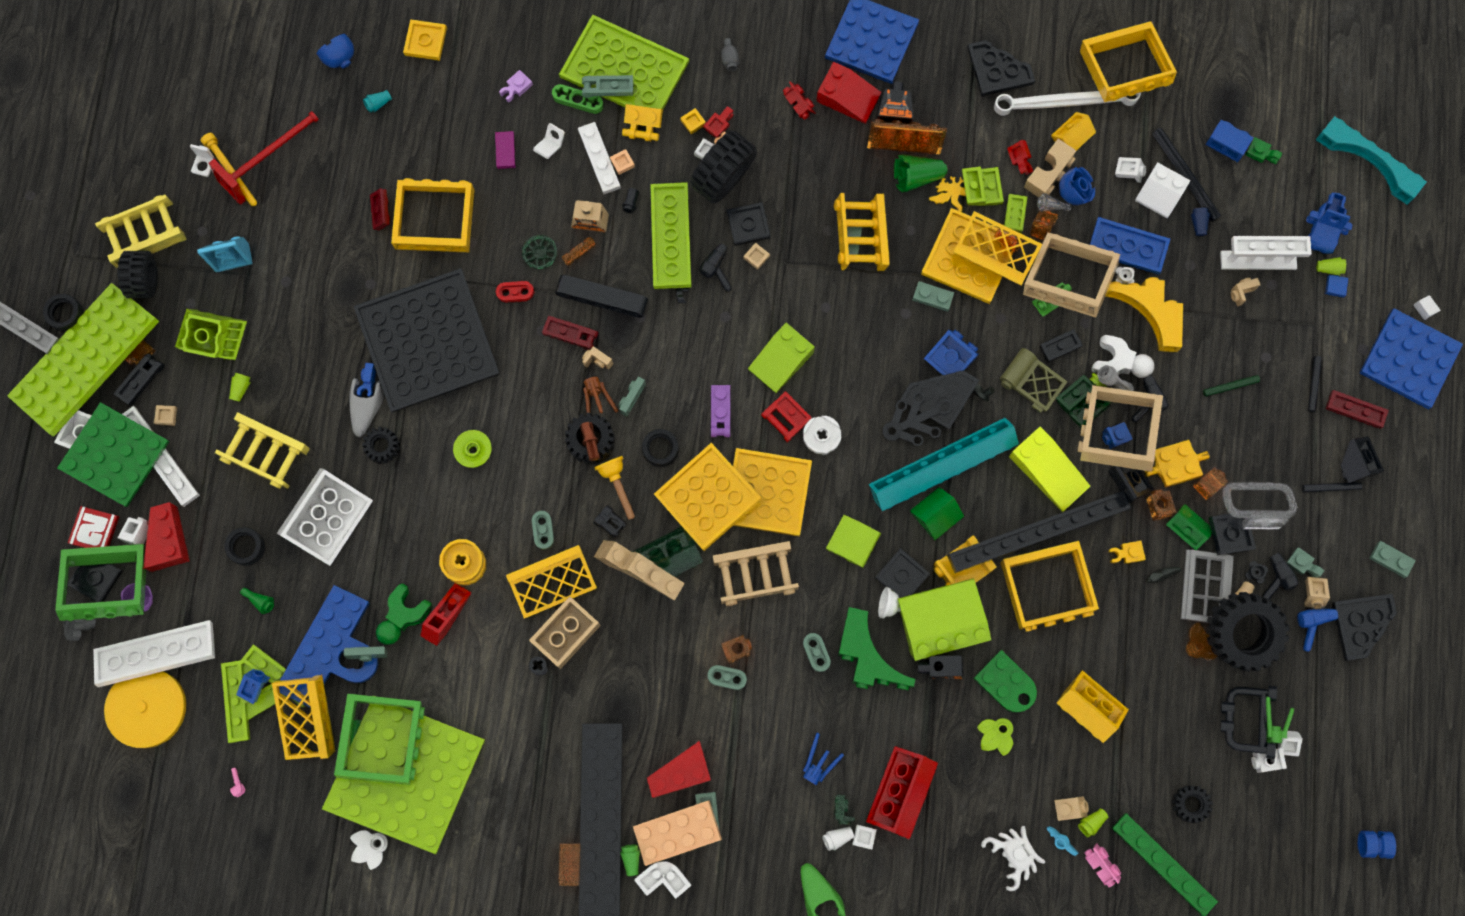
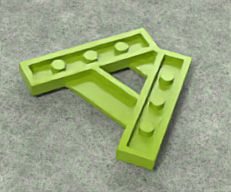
(237, 709)

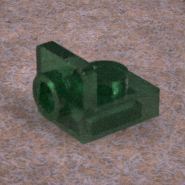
(841, 806)

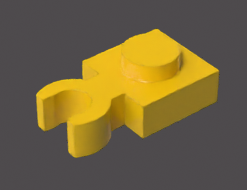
(1130, 552)

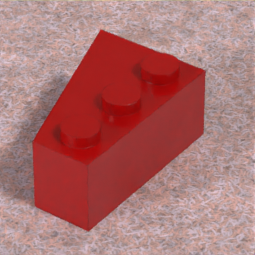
(680, 773)

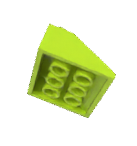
(944, 619)

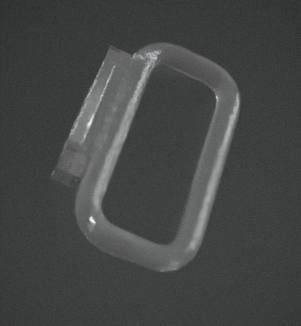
(1259, 518)

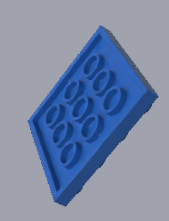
(872, 39)
(1411, 358)

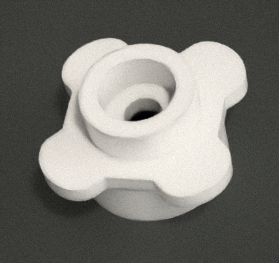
(1129, 272)

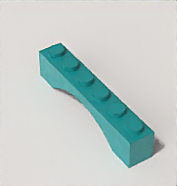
(1402, 181)

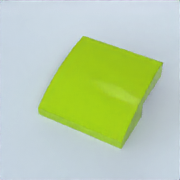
(982, 186)
(853, 541)

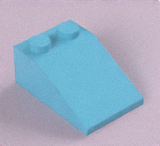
(227, 254)

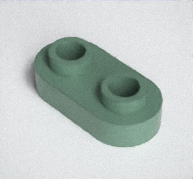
(542, 531)
(817, 652)
(727, 677)

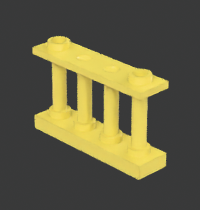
(154, 242)
(261, 433)

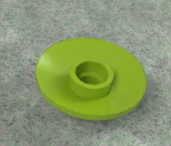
(467, 441)

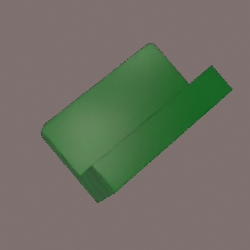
(1190, 527)

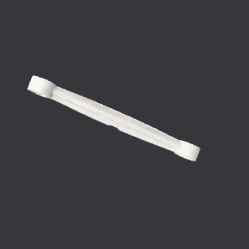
(1056, 100)

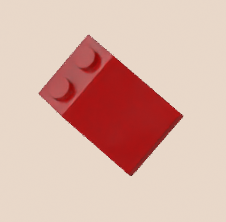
(848, 93)

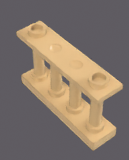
(743, 557)

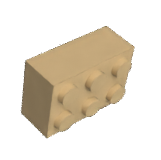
(565, 632)

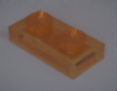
(569, 865)

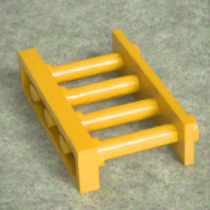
(878, 223)

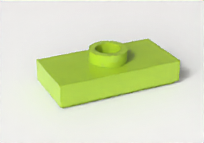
(1015, 212)

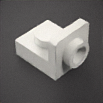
(1130, 168)

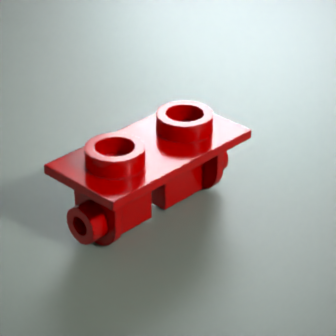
(804, 105)

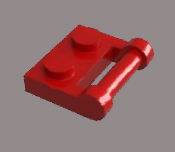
(791, 412)

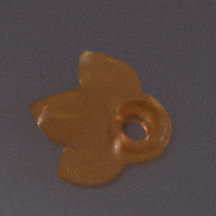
(1198, 638)

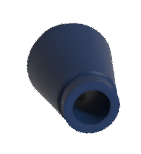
(1200, 221)

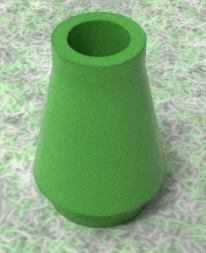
(630, 857)

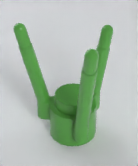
(1274, 733)

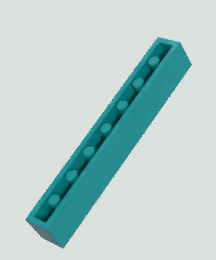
(943, 464)

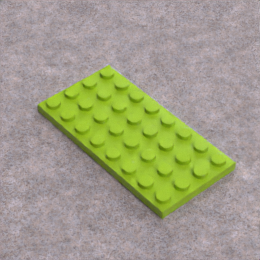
(82, 359)

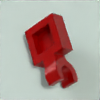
(719, 124)
(1019, 155)

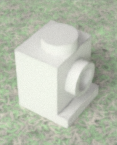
(134, 531)
(1260, 763)

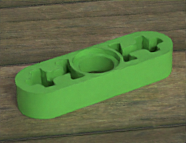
(574, 92)

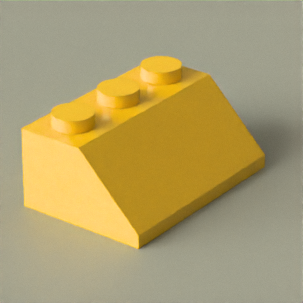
(1092, 706)

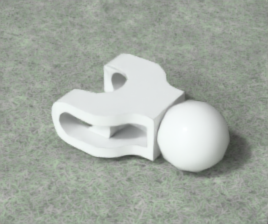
(1124, 359)

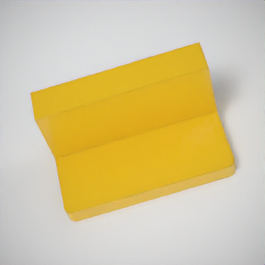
(1075, 131)

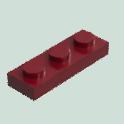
(1357, 409)

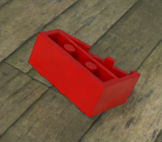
(164, 539)

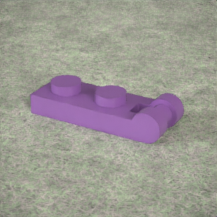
(720, 410)

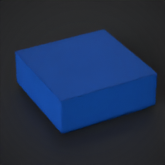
(1336, 286)

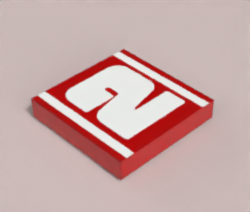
(93, 528)

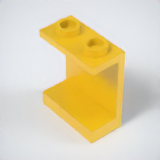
(944, 569)

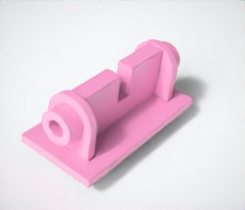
(1098, 858)

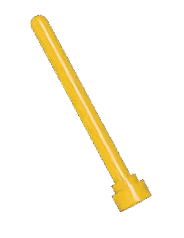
(210, 141)

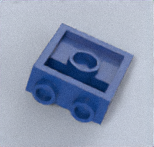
(952, 353)

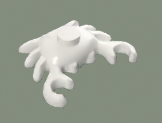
(1018, 853)

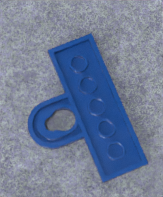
(326, 642)

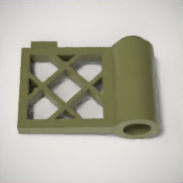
(1020, 370)

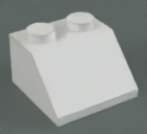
(1162, 190)

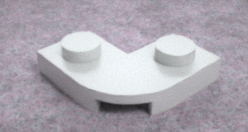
(663, 873)

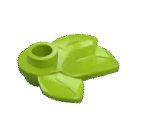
(994, 738)

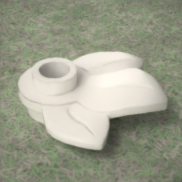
(366, 849)

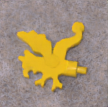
(953, 191)

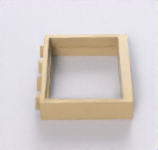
(1063, 297)
(1118, 458)

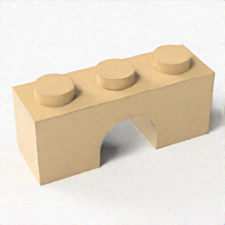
(1059, 157)

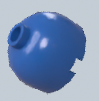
(337, 53)
(1076, 186)

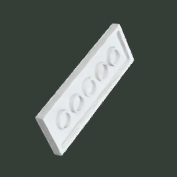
(153, 653)

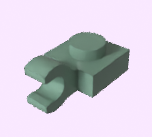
(1302, 563)

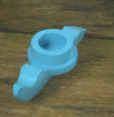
(1062, 841)

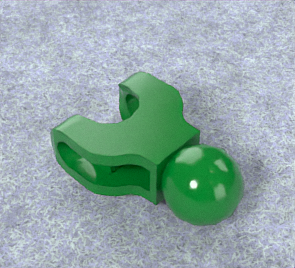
(400, 617)

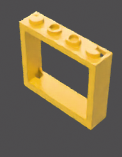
(1121, 38)
(427, 243)
(1084, 578)

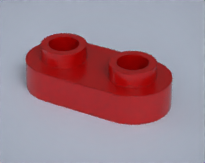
(515, 291)

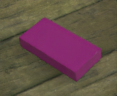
(505, 150)

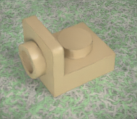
(600, 358)
(1317, 593)

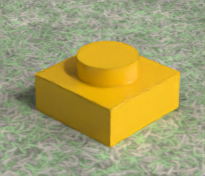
(693, 121)

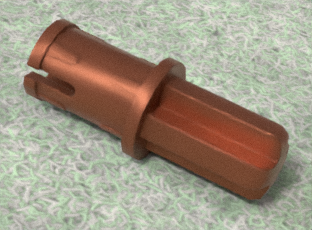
(590, 440)

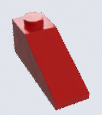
(444, 614)

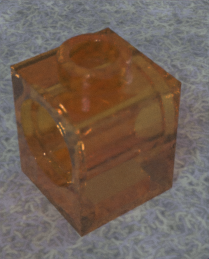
(1211, 483)
(1158, 512)
(730, 655)

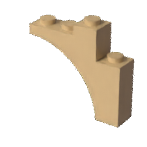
(638, 567)

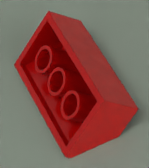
(902, 792)

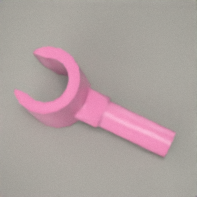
(238, 789)

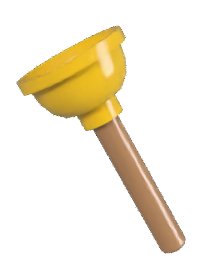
(611, 470)

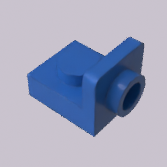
(1116, 435)
(252, 685)

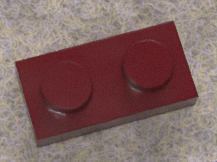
(379, 209)

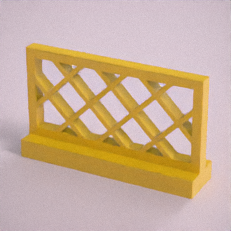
(992, 264)
(543, 566)
(319, 719)

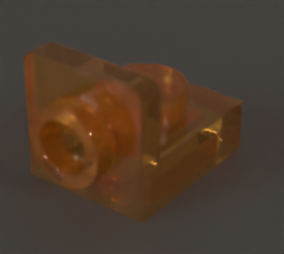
(1043, 224)
(139, 352)

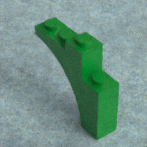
(869, 666)

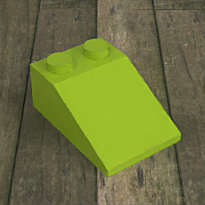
(781, 358)

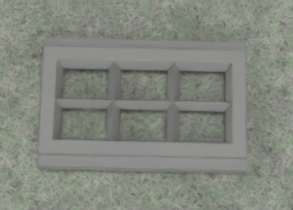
(1189, 581)

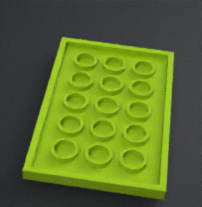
(613, 51)

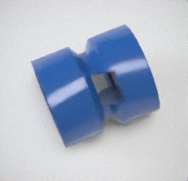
(1373, 844)

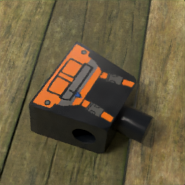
(896, 104)
(951, 667)

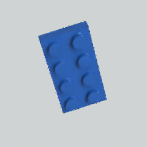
(1135, 246)

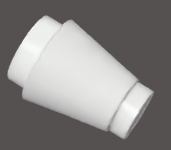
(837, 838)

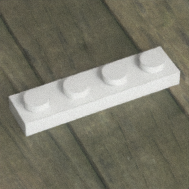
(599, 158)

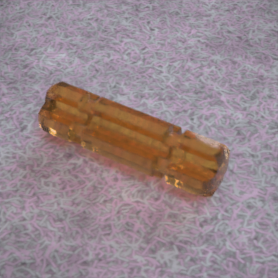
(578, 251)

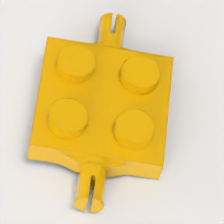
(1177, 463)

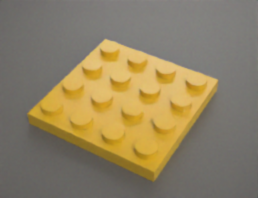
(957, 271)
(780, 484)
(707, 496)

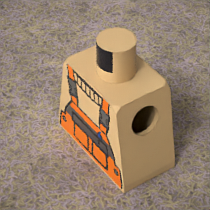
(588, 216)

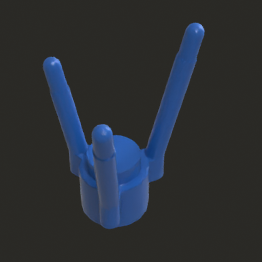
(814, 772)

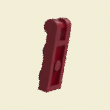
(569, 332)

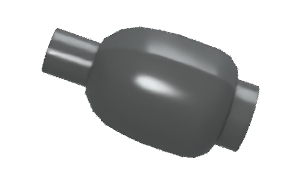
(730, 56)

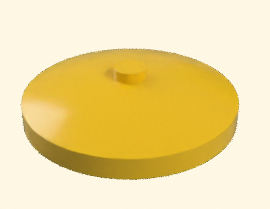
(145, 710)

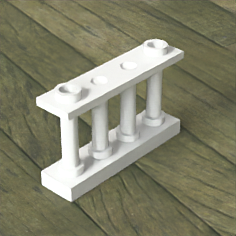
(1265, 252)

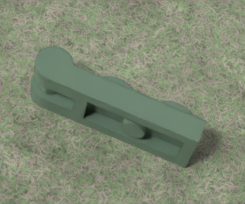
(607, 86)

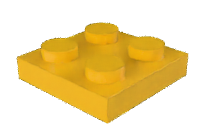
(425, 40)

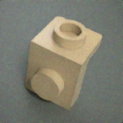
(1244, 286)
(1071, 808)

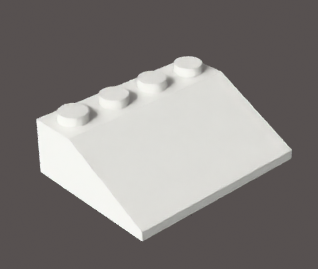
(325, 516)

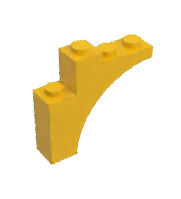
(1148, 299)

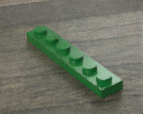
(1164, 865)

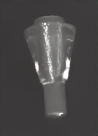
(1048, 203)

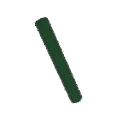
(1231, 385)

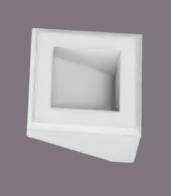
(1426, 307)
(1292, 744)

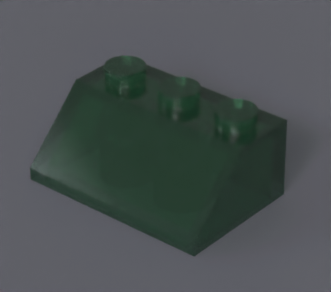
(672, 552)

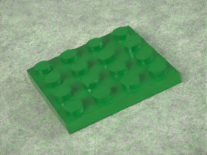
(113, 454)

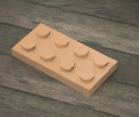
(677, 833)

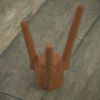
(594, 387)

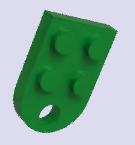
(1005, 683)

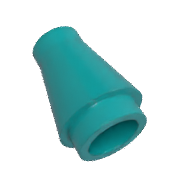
(376, 101)

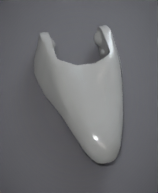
(364, 409)

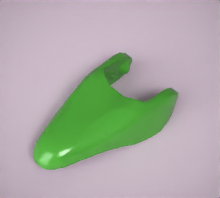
(818, 890)

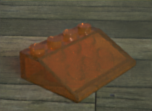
(906, 136)

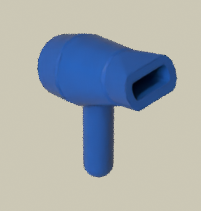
(1311, 619)

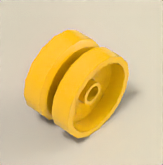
(454, 554)

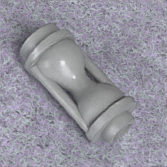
(1108, 376)

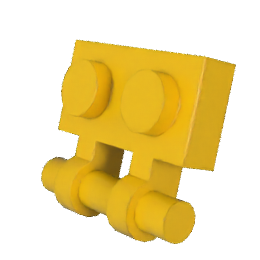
(642, 116)

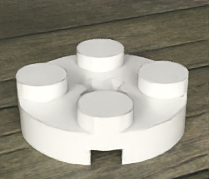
(812, 439)

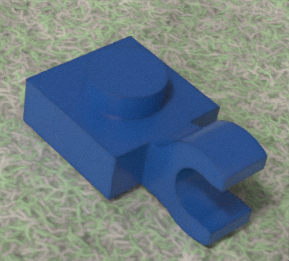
(368, 376)

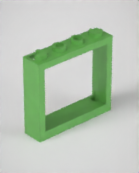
(97, 556)
(346, 733)

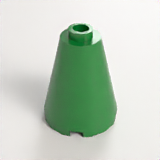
(917, 171)

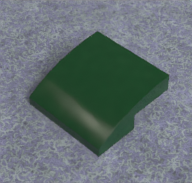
(1074, 401)

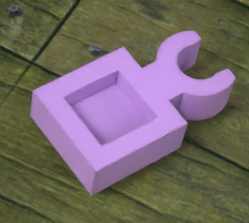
(516, 85)

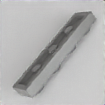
(26, 329)

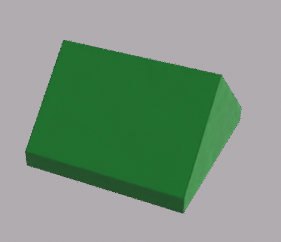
(937, 513)

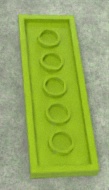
(670, 236)

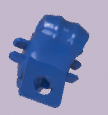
(1329, 224)

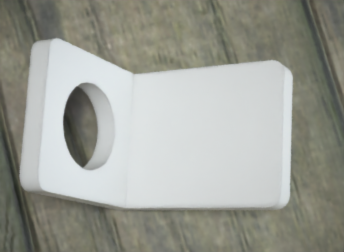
(549, 144)
(203, 155)

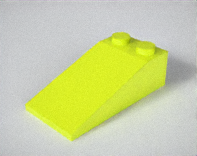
(1050, 469)

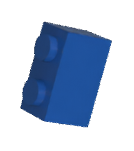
(1229, 140)

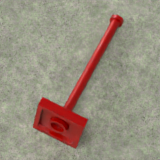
(228, 180)

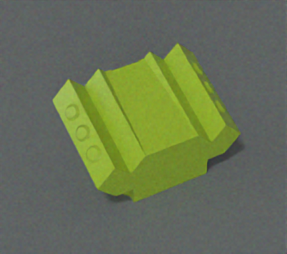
(210, 334)

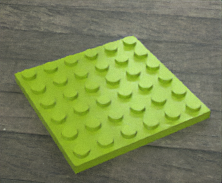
(405, 812)

